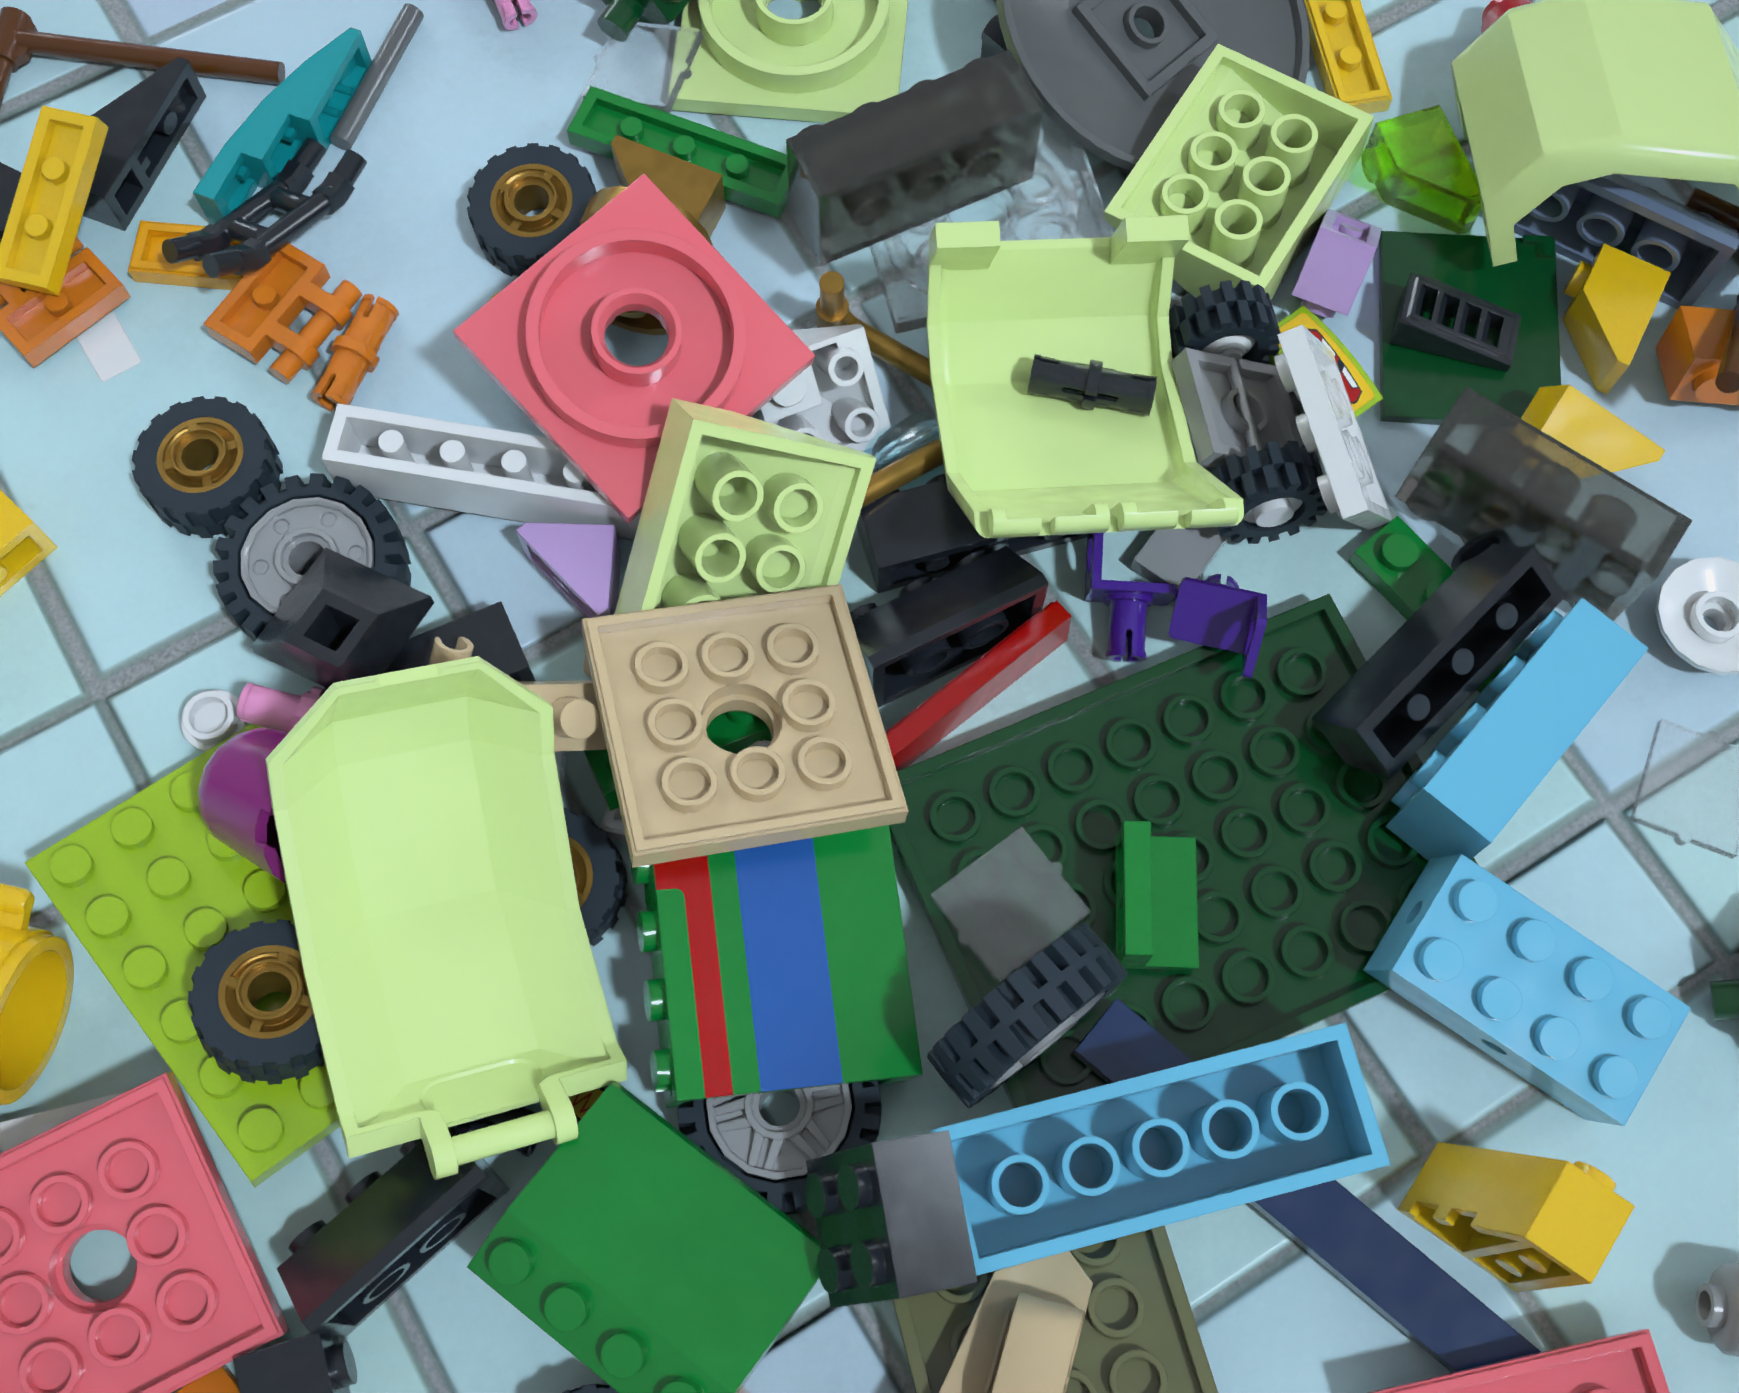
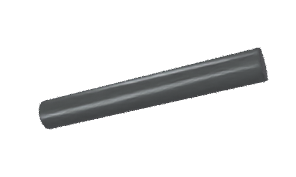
(376, 77)

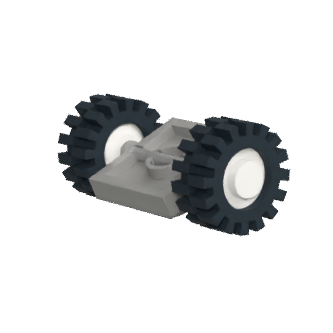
(1241, 410)

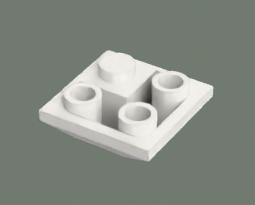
(836, 394)

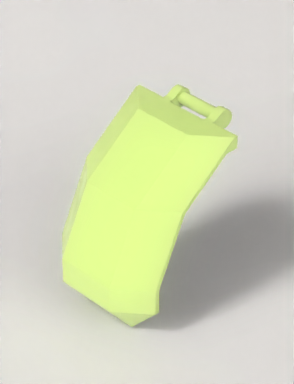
(440, 912)

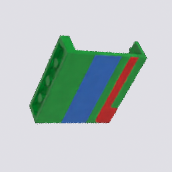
(778, 969)

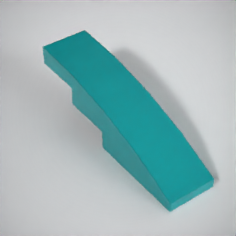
(298, 108)

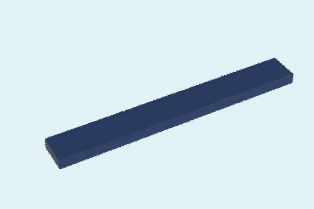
(1337, 1227)

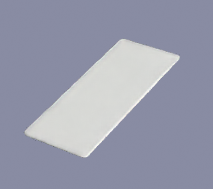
(108, 347)

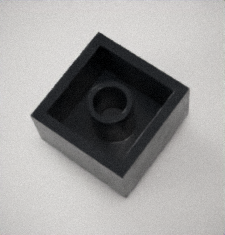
(889, 1220)

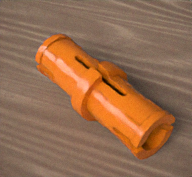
(355, 353)

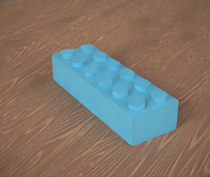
(1164, 1147)

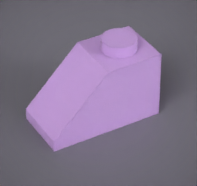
(1336, 264)

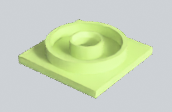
(793, 67)

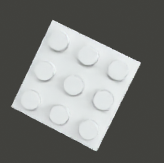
(1331, 430)

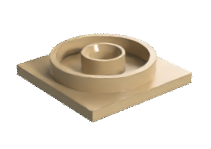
(765, 655)

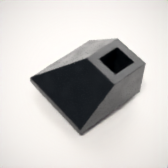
(342, 622)

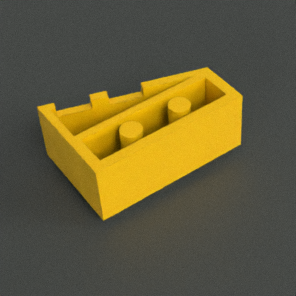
(1519, 1214)

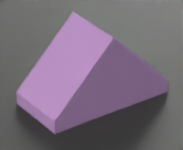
(578, 561)

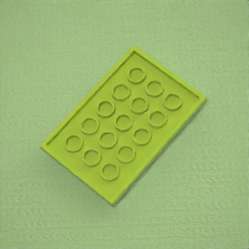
(147, 903)

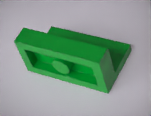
(1155, 899)

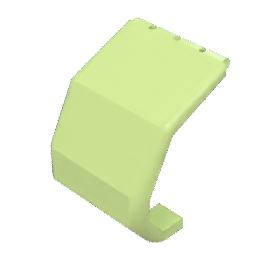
(1593, 94)
(1041, 460)

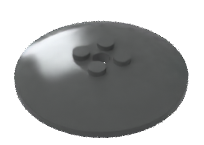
(1118, 86)

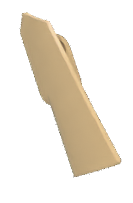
(1024, 1330)

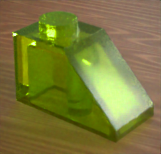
(1423, 169)

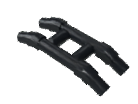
(283, 195)

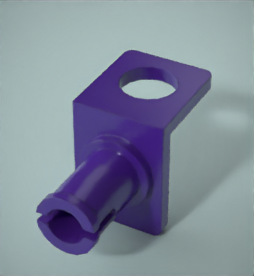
(1126, 604)
(1220, 617)

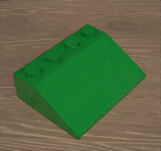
(649, 1256)

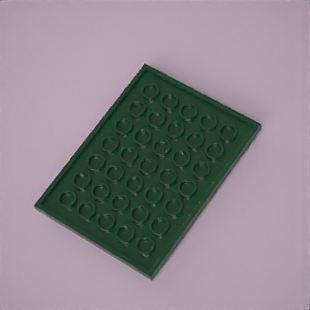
(1286, 835)

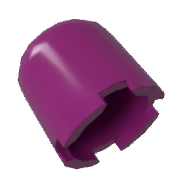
(238, 799)

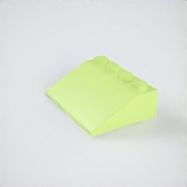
(1250, 167)
(741, 511)

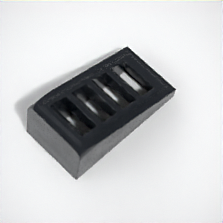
(1431, 336)

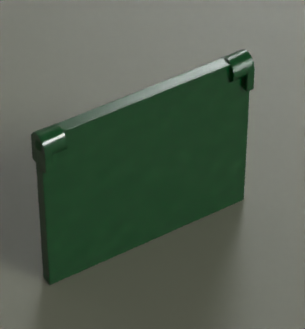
(1426, 385)

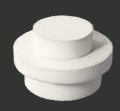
(210, 719)

